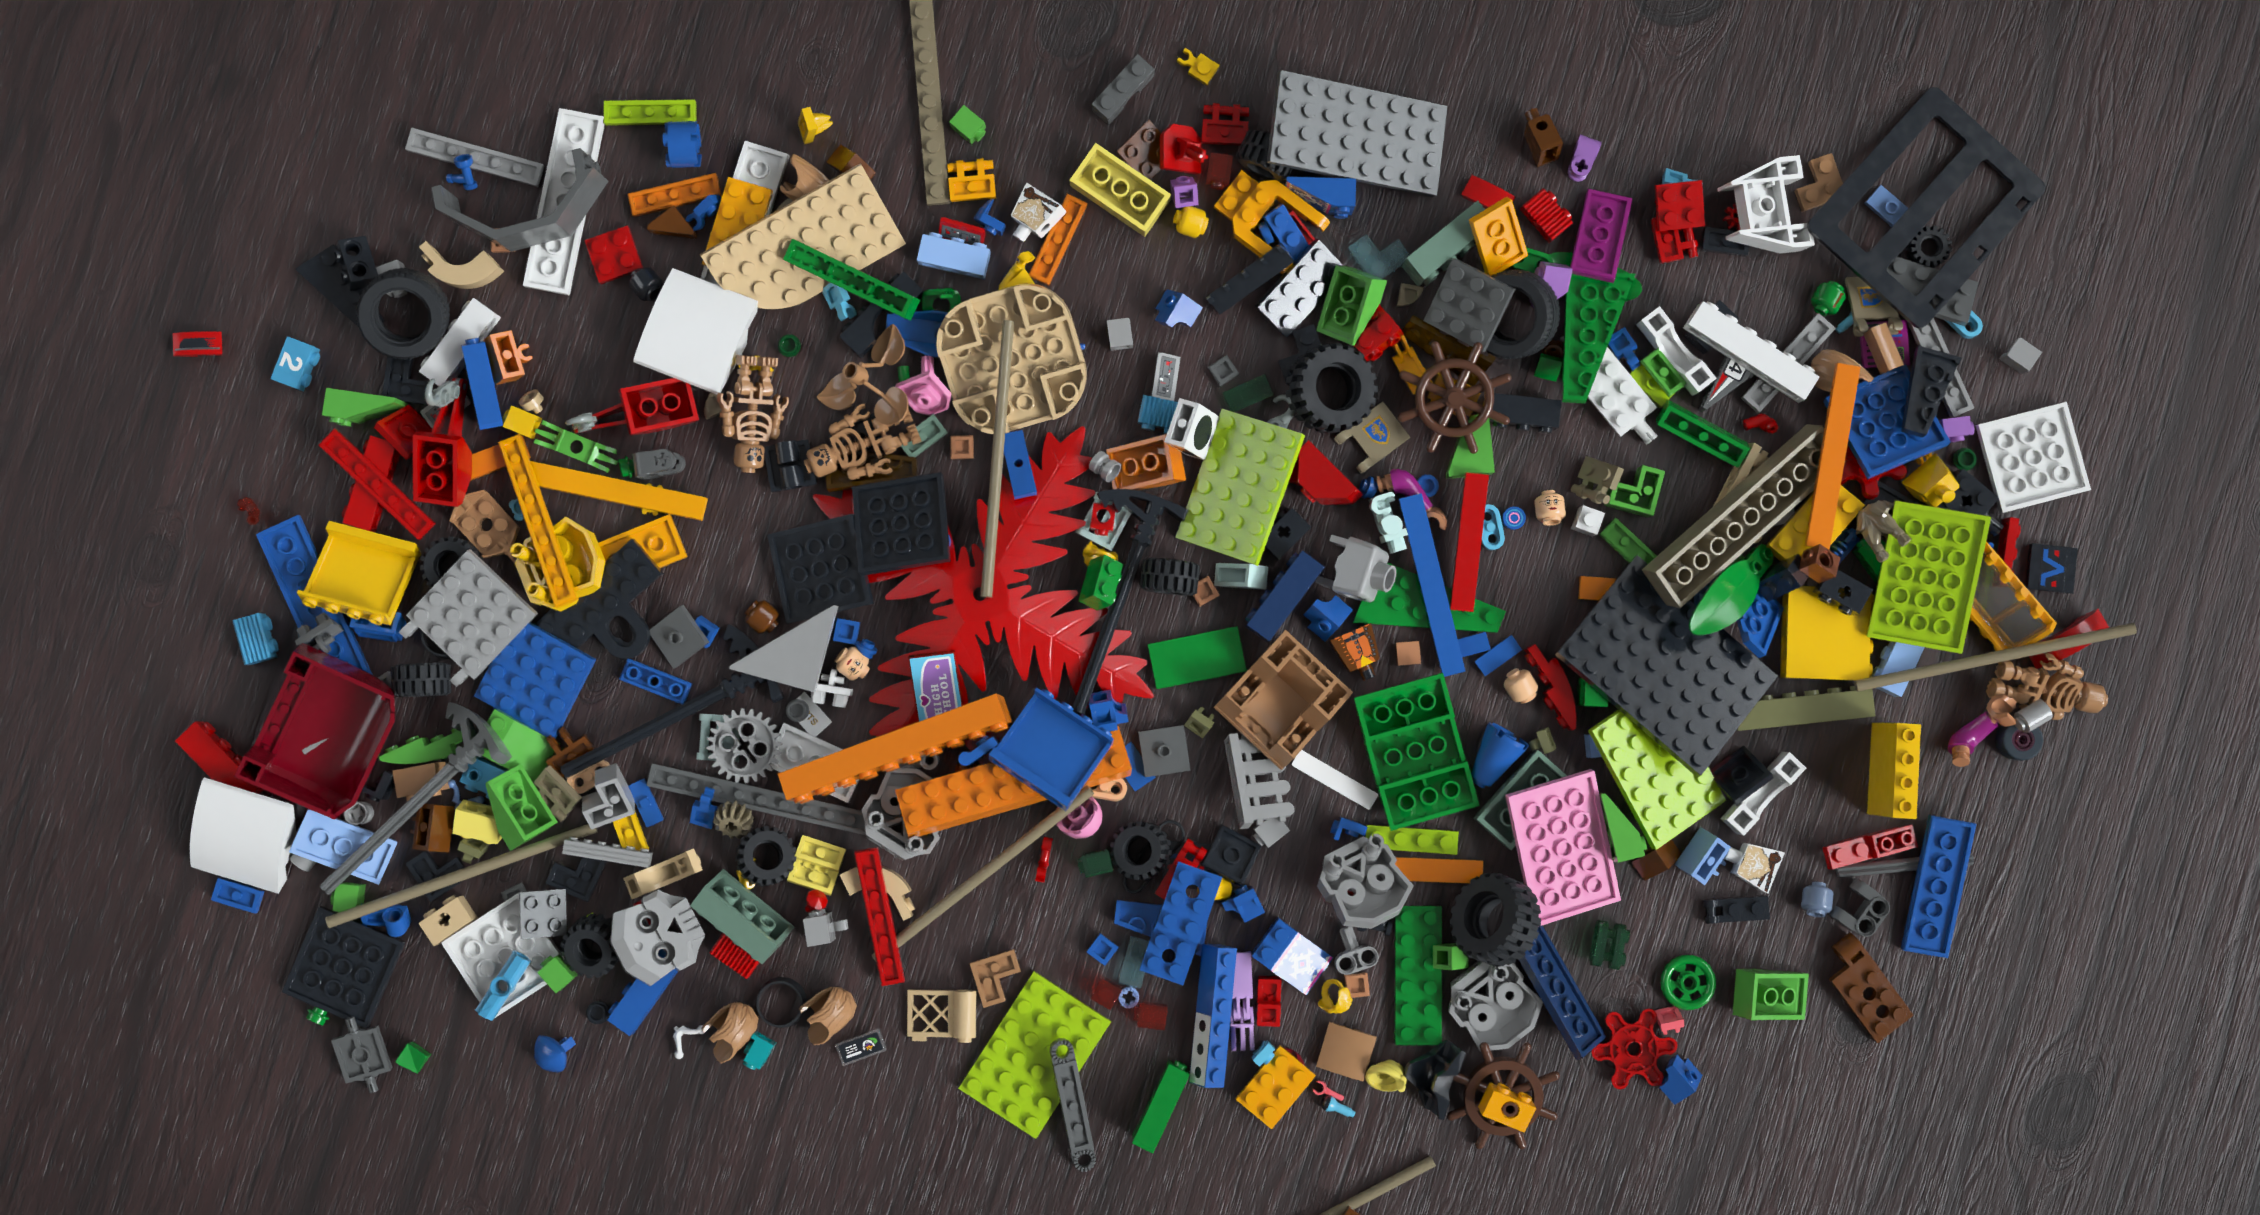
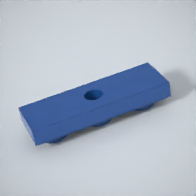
(1020, 477)
(668, 686)

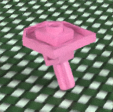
(925, 391)

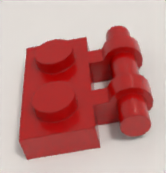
(1224, 131)
(1669, 244)

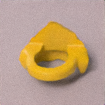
(1092, 551)
(1344, 998)

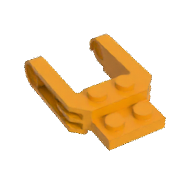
(1247, 203)

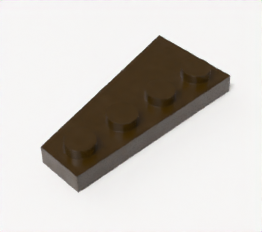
(1424, 334)
(901, 468)

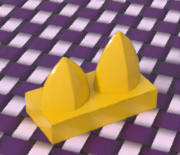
(812, 124)

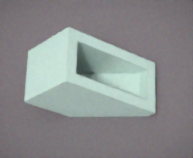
(1241, 576)

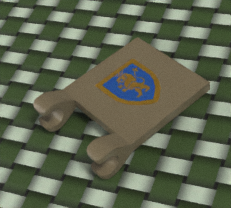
(1867, 307)
(1376, 435)

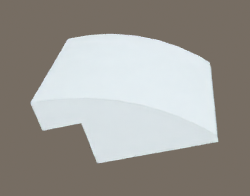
(696, 331)
(242, 835)

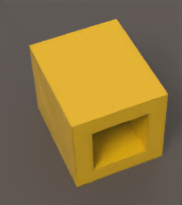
(521, 422)

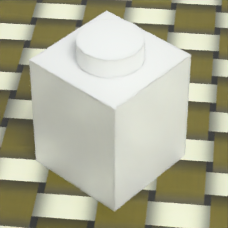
(1587, 521)

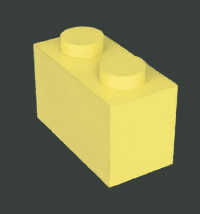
(476, 822)

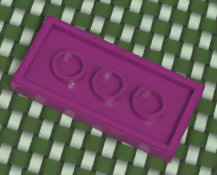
(1600, 235)

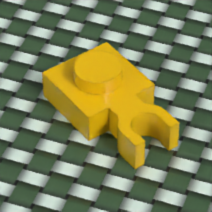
(1200, 68)

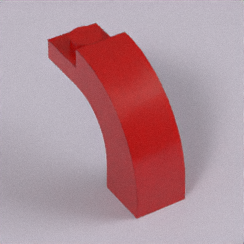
(2086, 623)

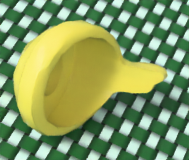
(1386, 1076)

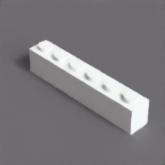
(1751, 351)

